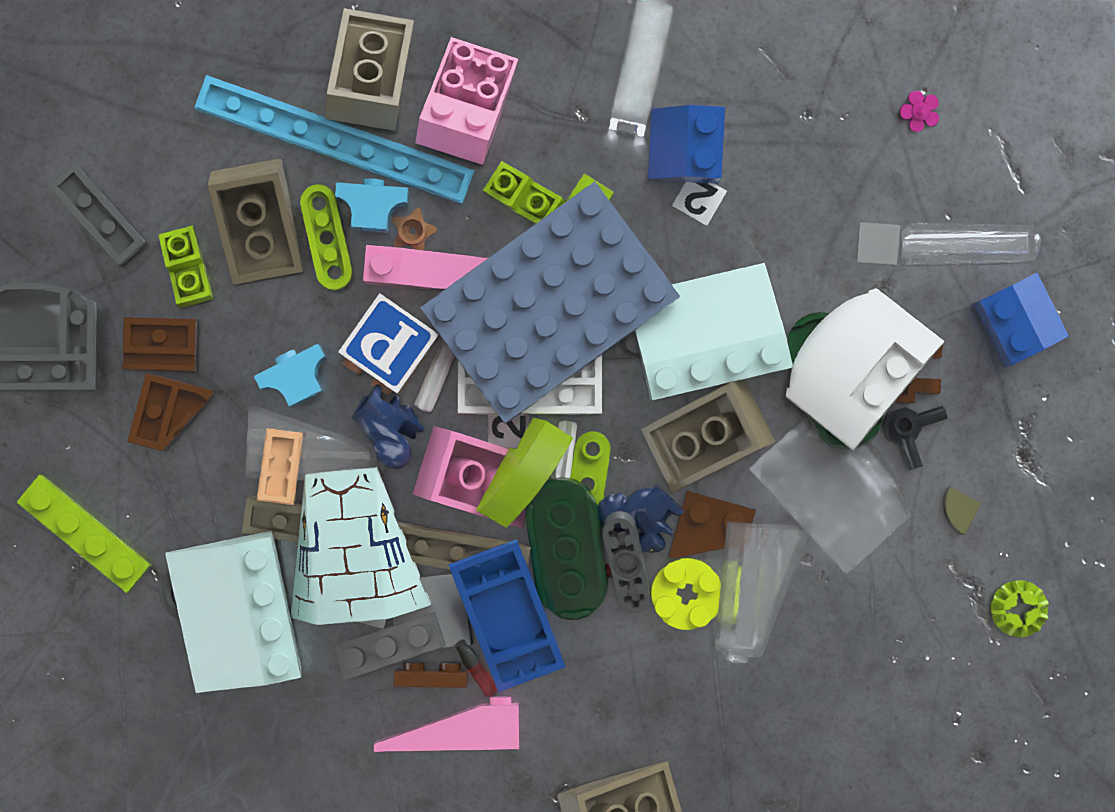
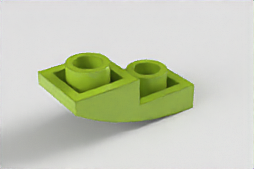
(521, 193)
(185, 267)

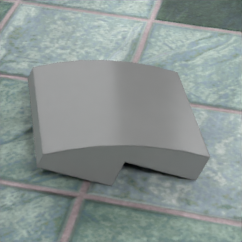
(448, 609)

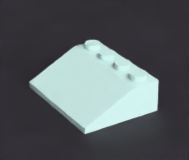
(714, 334)
(234, 613)

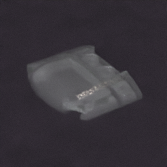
(837, 495)

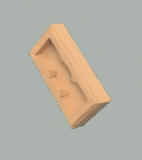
(280, 466)

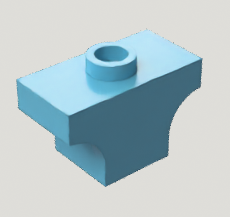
(372, 203)
(295, 375)

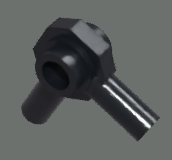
(904, 427)

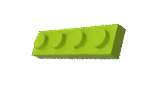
(84, 533)

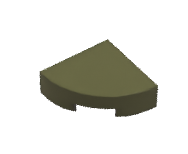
(960, 509)

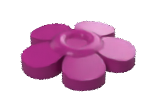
(920, 111)

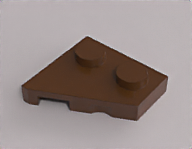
(165, 411)
(705, 524)

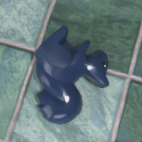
(384, 425)
(650, 511)

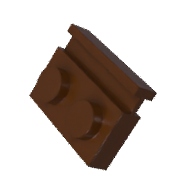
(159, 344)
(415, 675)

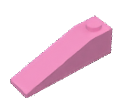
(415, 268)
(476, 728)

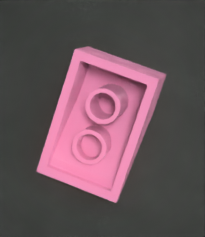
(459, 471)

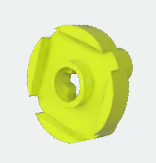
(668, 603)

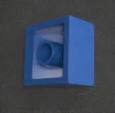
(686, 144)
(1020, 320)

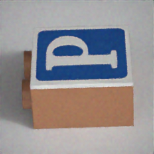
(388, 345)

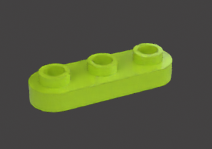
(322, 221)
(592, 466)

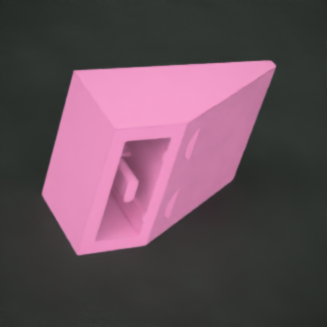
(466, 101)

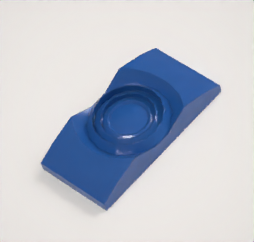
(507, 615)

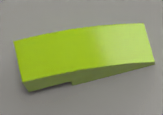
(524, 471)

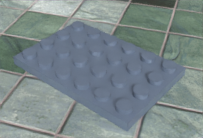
(550, 302)

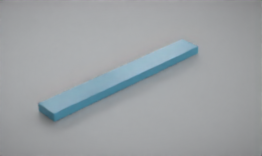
(334, 140)

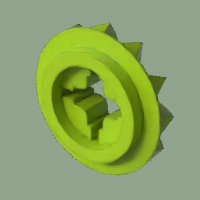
(1006, 598)

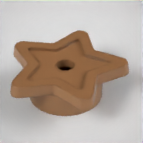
(416, 221)

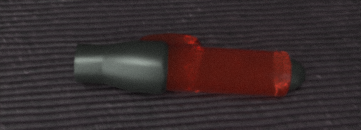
(472, 663)

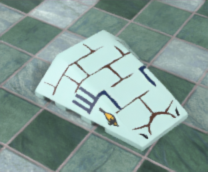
(352, 552)

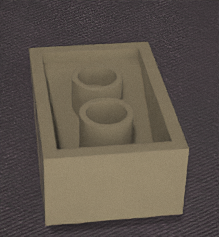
(368, 69)
(255, 221)
(708, 435)
(632, 791)

